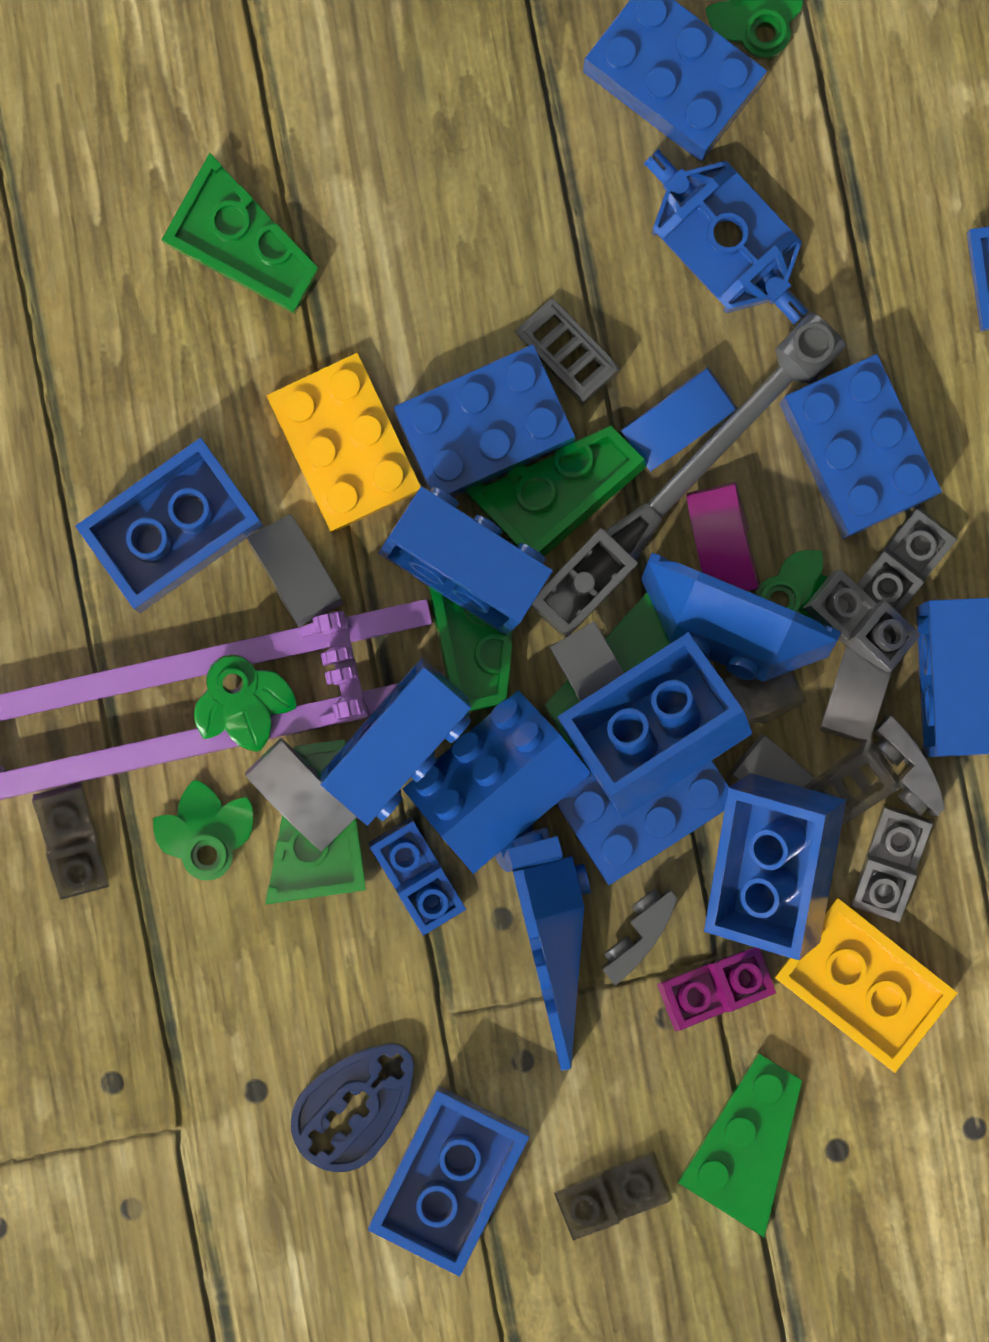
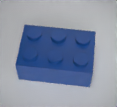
(674, 72)
(485, 423)
(860, 446)
(169, 526)
(466, 559)
(954, 676)
(655, 724)
(396, 743)
(497, 781)
(625, 843)
(774, 865)
(448, 1181)

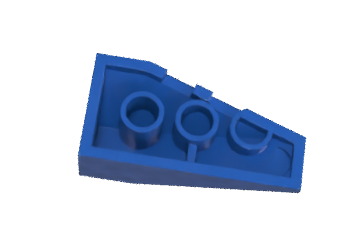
(554, 923)

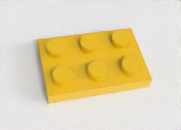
(344, 442)
(867, 986)

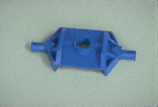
(737, 275)

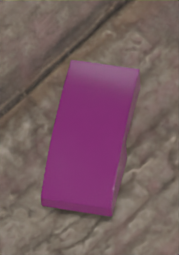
(722, 536)
(716, 988)

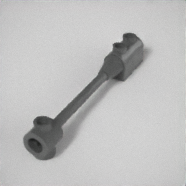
(615, 552)

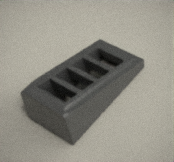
(597, 380)

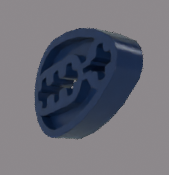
(327, 1093)

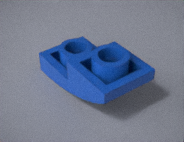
(679, 418)
(529, 850)
(417, 876)

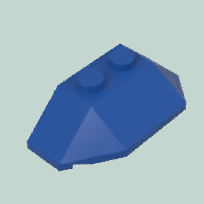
(732, 624)

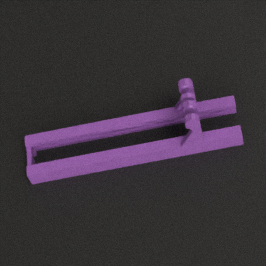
(326, 631)

